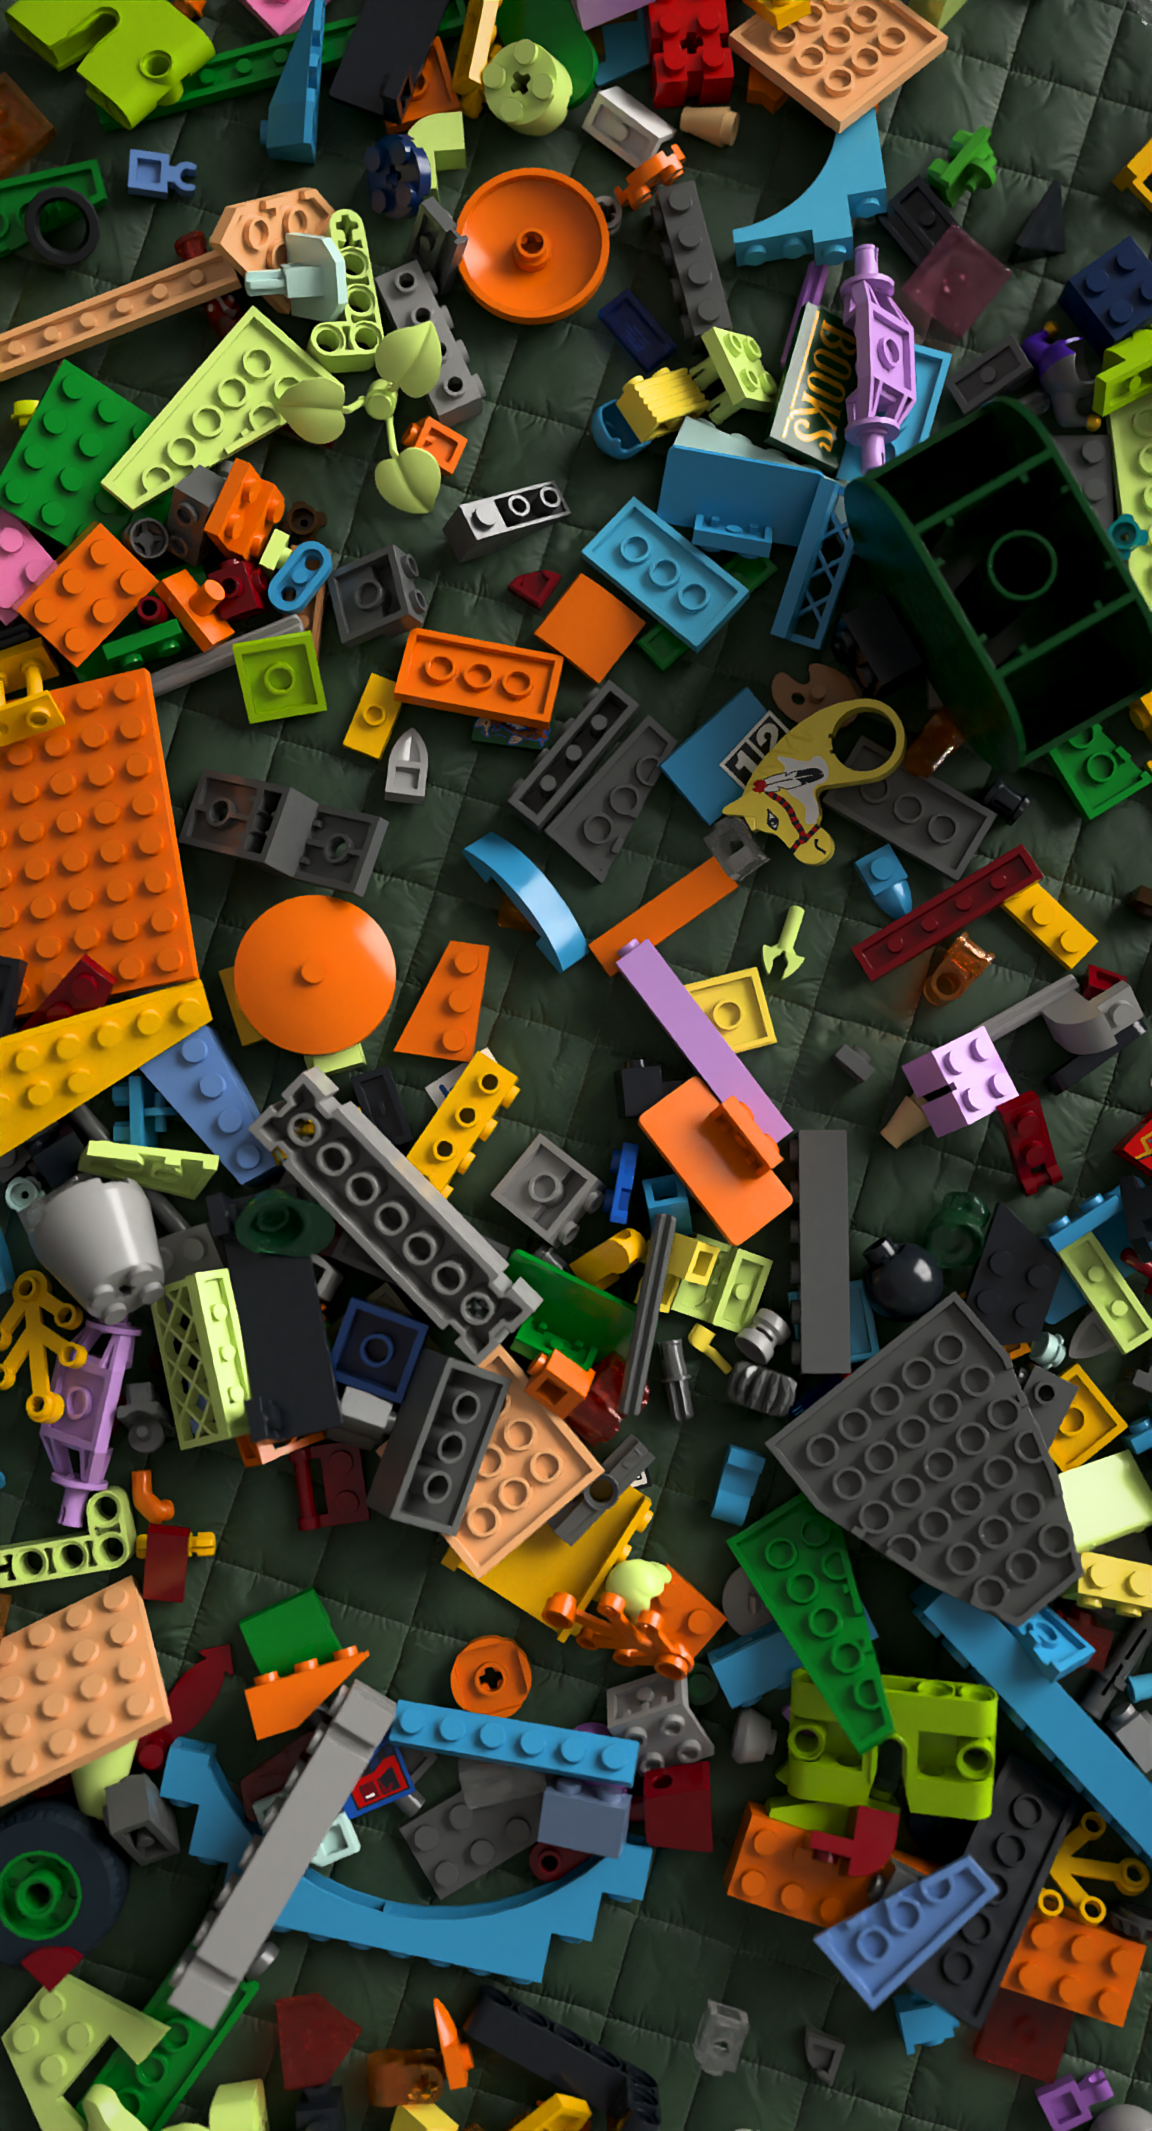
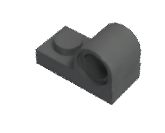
(994, 372)

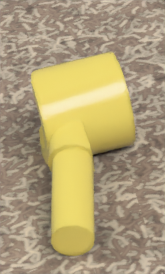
(701, 1338)

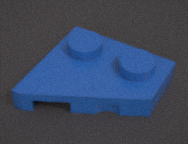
(617, 1200)

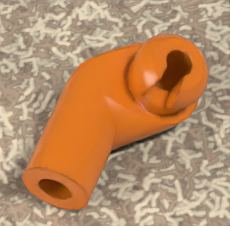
(146, 1502)

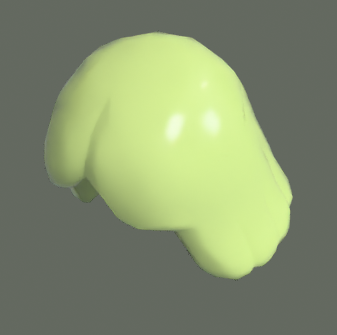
(637, 1584)

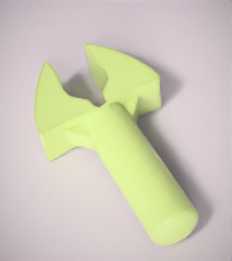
(785, 944)

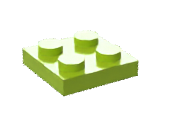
(279, 676)

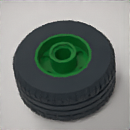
(57, 1879)

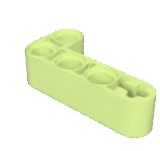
(361, 292)
(92, 1543)
(239, 2107)

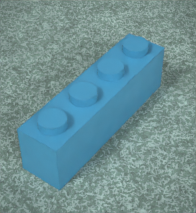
(758, 1663)

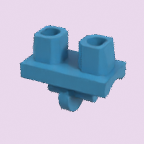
(146, 1110)

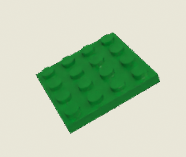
(67, 452)

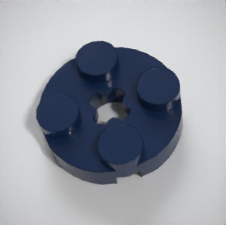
(391, 196)

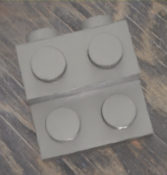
(549, 1192)

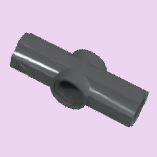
(621, 1469)

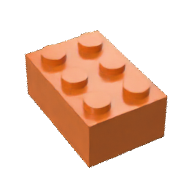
(85, 593)

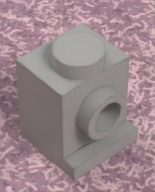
(1133, 1733)

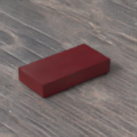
(166, 1563)

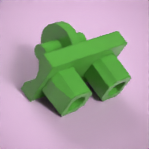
(968, 170)

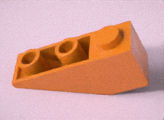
(290, 1700)

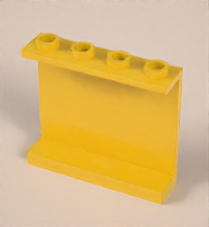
(550, 1565)

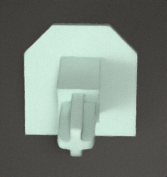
(311, 278)

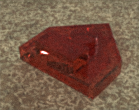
(312, 2040)

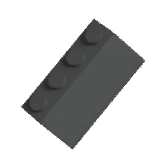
(438, 1442)

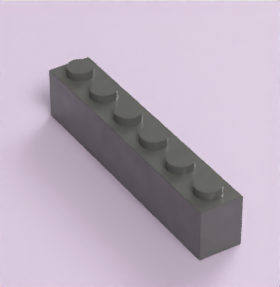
(821, 1252)

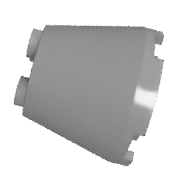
(102, 1247)

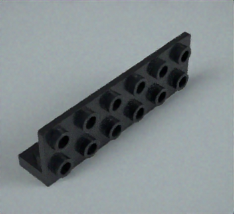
(387, 56)
(280, 1334)

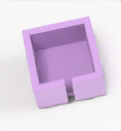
(973, 1074)

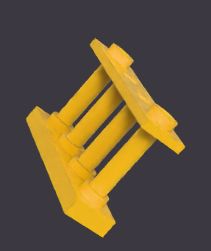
(27, 667)

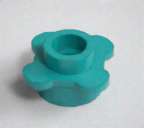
(1136, 537)

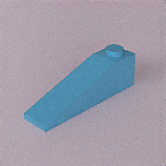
(293, 111)

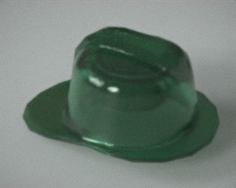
(283, 1225)

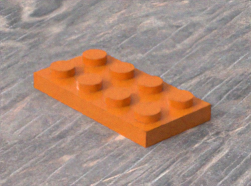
(479, 678)

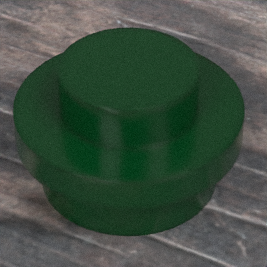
(702, 1684)

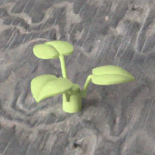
(405, 360)

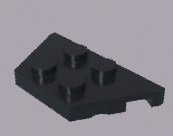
(1012, 1280)

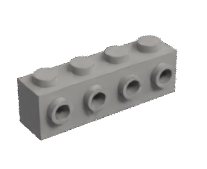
(409, 301)

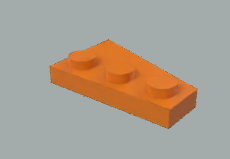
(450, 1006)

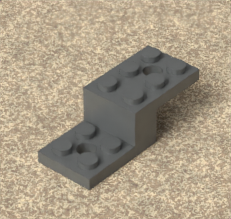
(283, 832)

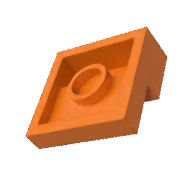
(244, 514)

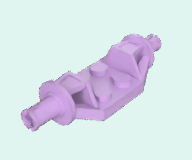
(883, 359)
(88, 1414)

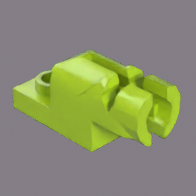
(1124, 373)

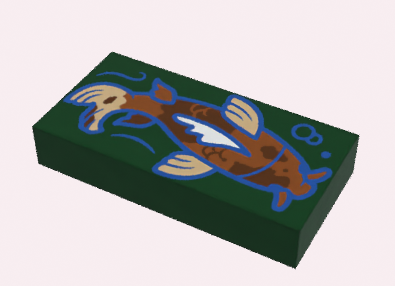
(511, 735)

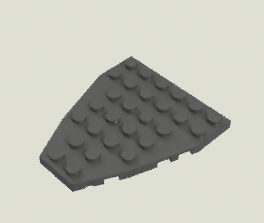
(941, 1467)

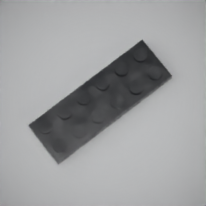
(1017, 1854)

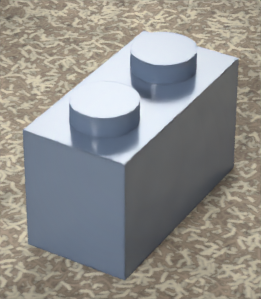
(585, 1817)

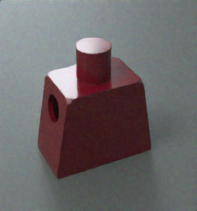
(676, 1807)

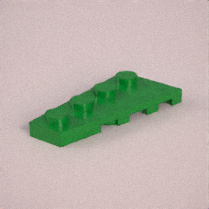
(20, 190)
(1095, 772)

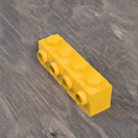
(462, 1120)

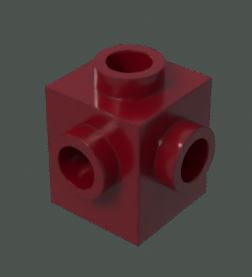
(244, 590)

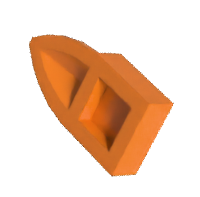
(456, 2054)

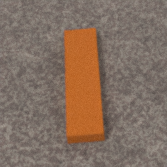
(665, 912)

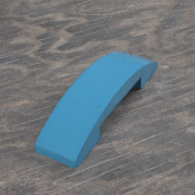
(533, 896)

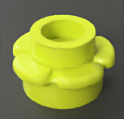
(23, 411)

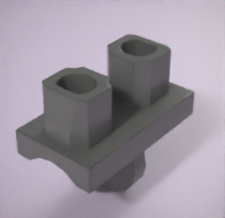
(145, 1417)

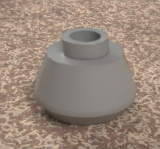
(752, 1737)

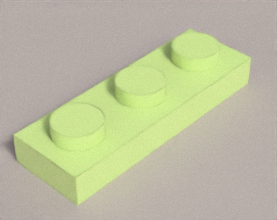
(1106, 1292)

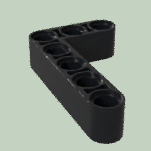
(566, 2060)

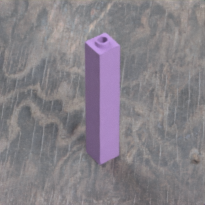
(696, 1034)

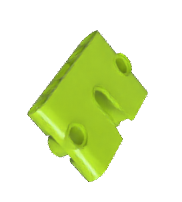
(130, 46)
(932, 1724)

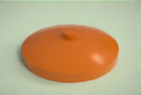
(533, 246)
(315, 975)

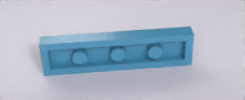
(804, 569)

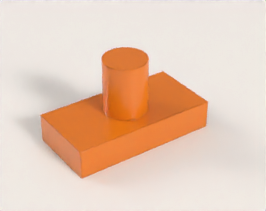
(196, 608)

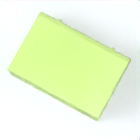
(1106, 1500)

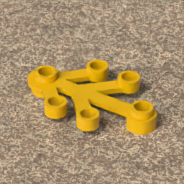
(36, 1339)
(1066, 1866)

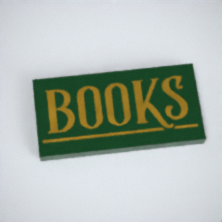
(813, 390)

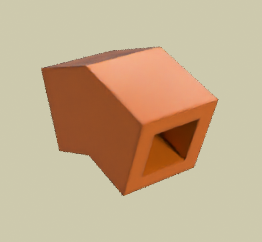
(763, 91)

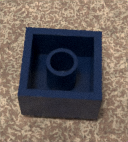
(1111, 296)
(378, 1348)

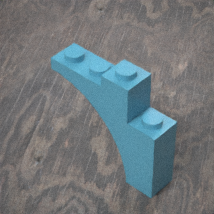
(820, 219)

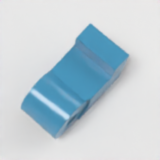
(736, 1484)

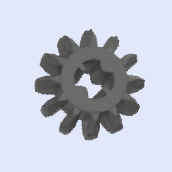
(761, 1388)

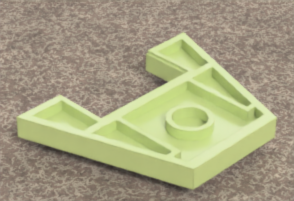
(61, 2036)

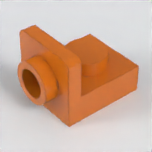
(438, 440)

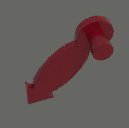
(187, 1705)

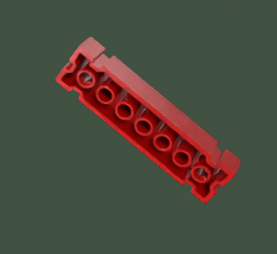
(688, 51)

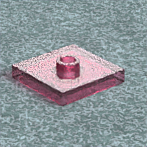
(956, 281)

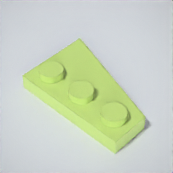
(153, 1168)

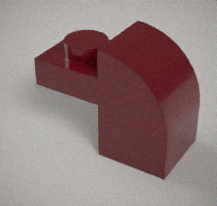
(866, 1844)

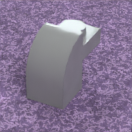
(1090, 1025)

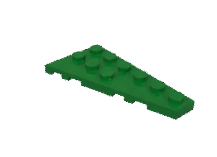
(810, 1589)

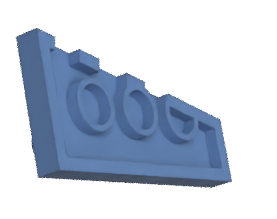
(900, 1932)

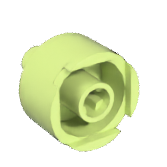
(527, 88)

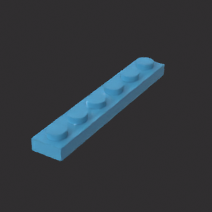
(515, 1743)

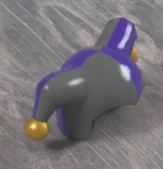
(1062, 375)

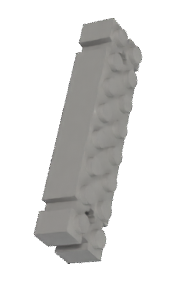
(395, 1214)
(279, 1858)

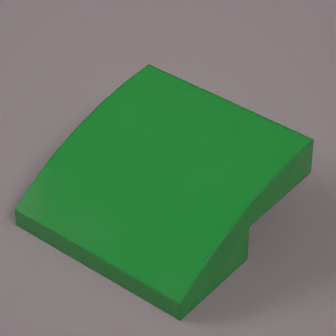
(290, 1633)

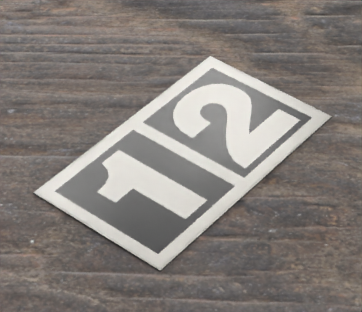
(753, 748)

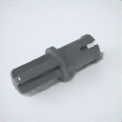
(675, 1379)

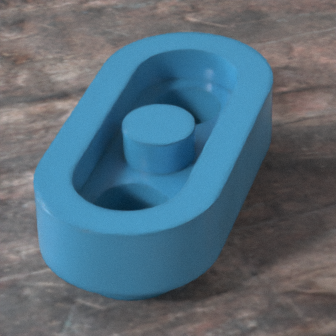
(297, 578)

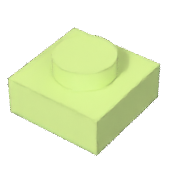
(275, 553)

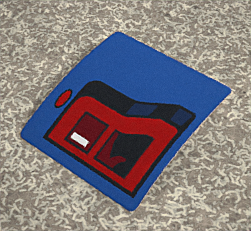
(381, 1781)

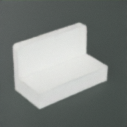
(626, 126)

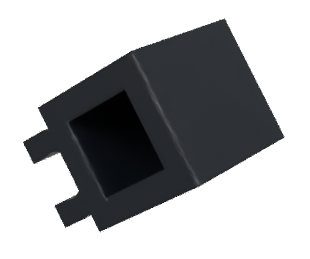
(640, 1088)
(321, 2108)

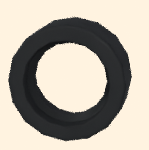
(35, 238)

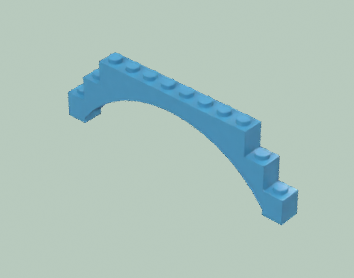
(487, 1937)

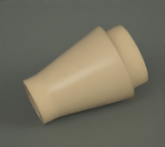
(711, 124)
(906, 1121)

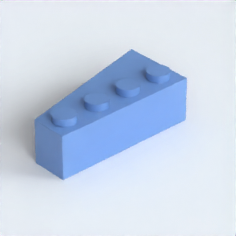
(214, 1101)

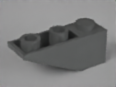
(503, 519)

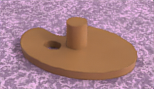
(824, 689)

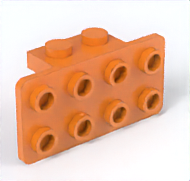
(719, 1158)

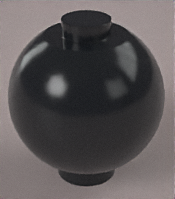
(901, 1280)

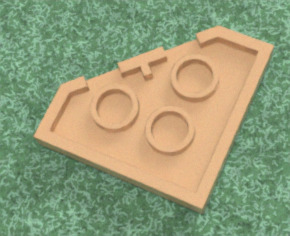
(254, 232)

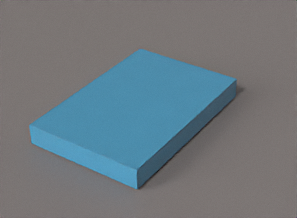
(695, 763)

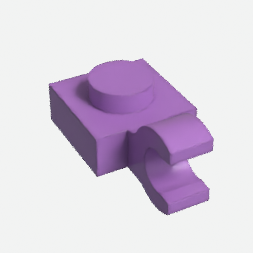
(1068, 2102)

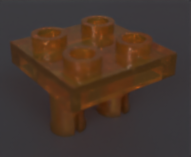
(22, 127)

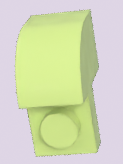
(443, 142)

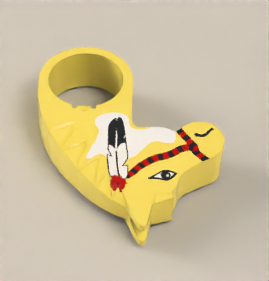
(789, 779)

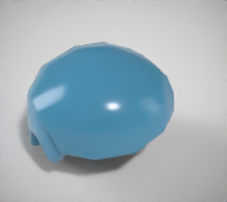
(614, 434)

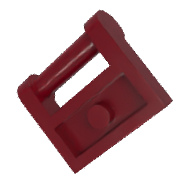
(343, 1485)

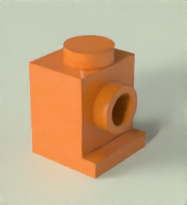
(558, 1382)

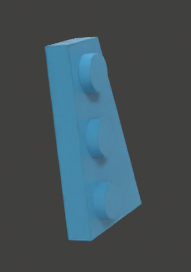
(1052, 1644)

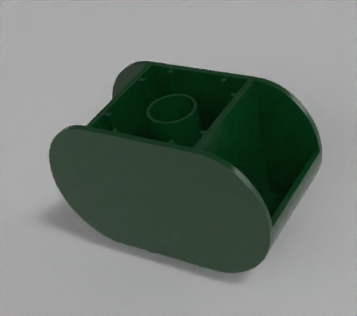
(1004, 583)

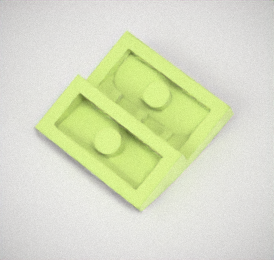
(731, 1290)

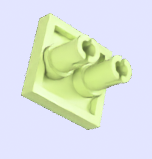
(738, 365)

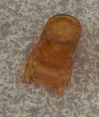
(961, 965)
(400, 2077)

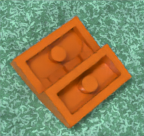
(589, 628)

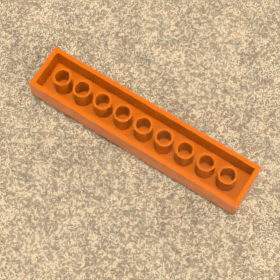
(1054, 1961)

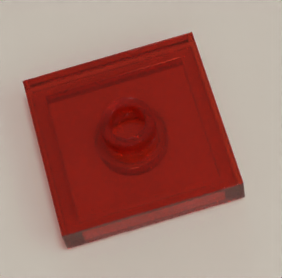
(1024, 2034)

